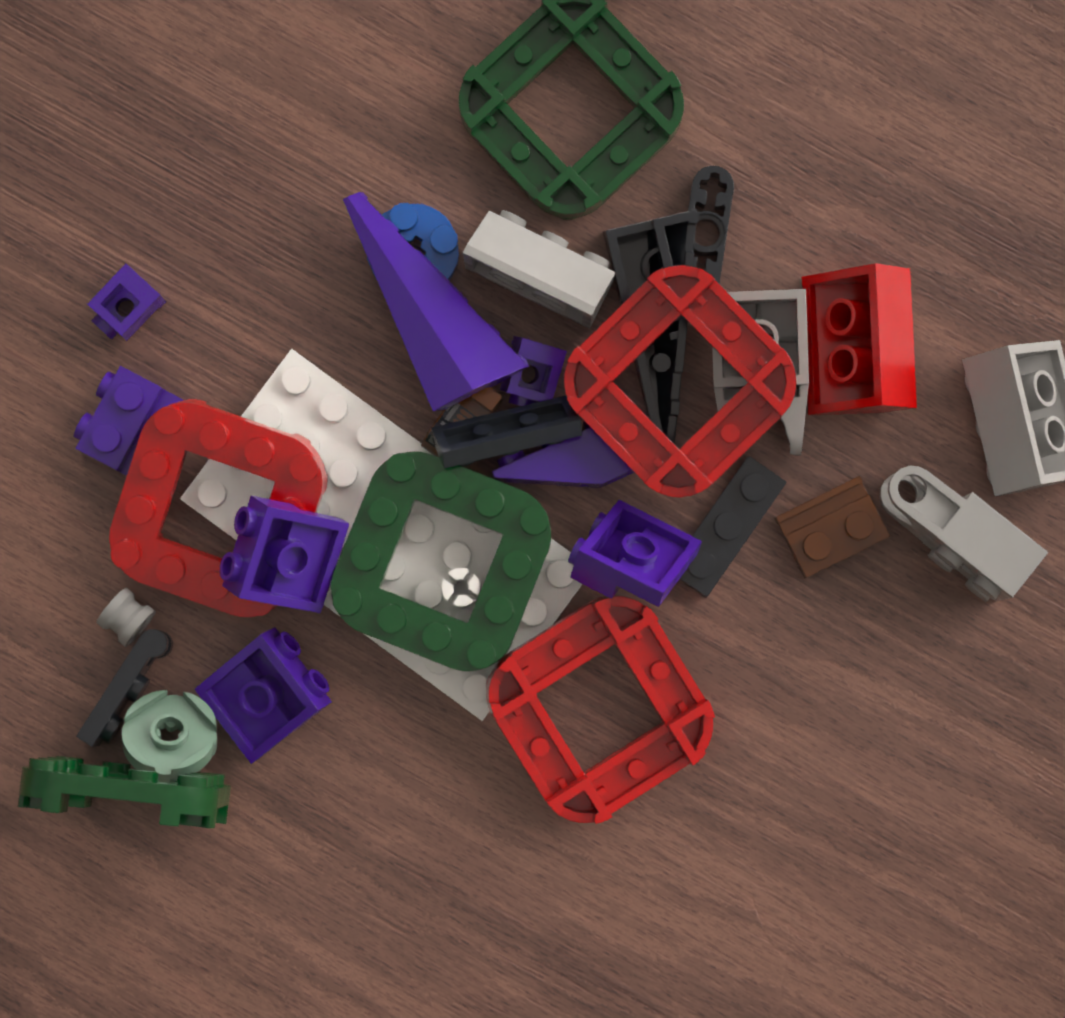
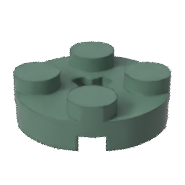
(170, 758)

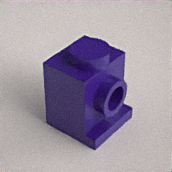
(124, 286)
(547, 365)

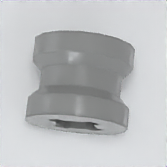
(125, 617)

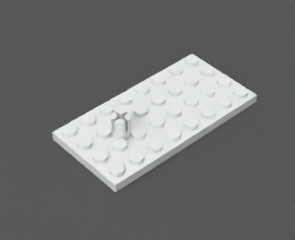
(438, 555)

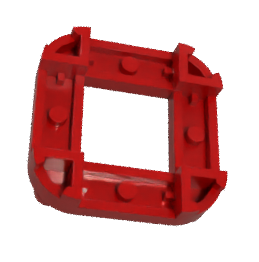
(631, 331)
(152, 479)
(633, 768)

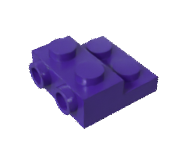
(120, 417)
(283, 554)
(632, 554)
(264, 693)

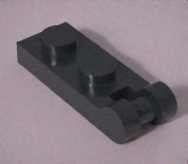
(126, 685)

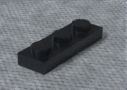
(506, 432)
(731, 523)

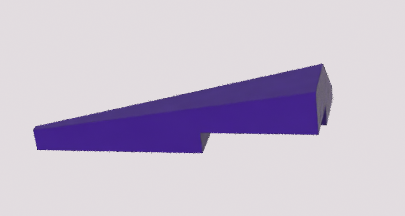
(442, 333)

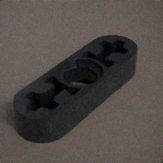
(722, 202)

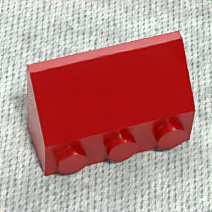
(860, 340)

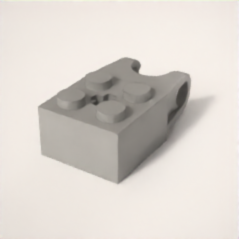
(785, 318)
(963, 534)

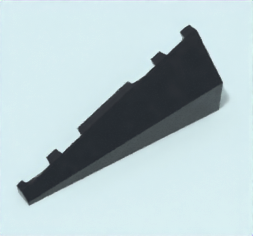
(634, 255)

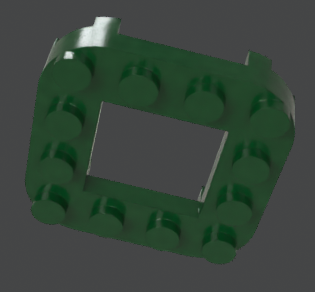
(619, 58)
(376, 535)
(65, 781)

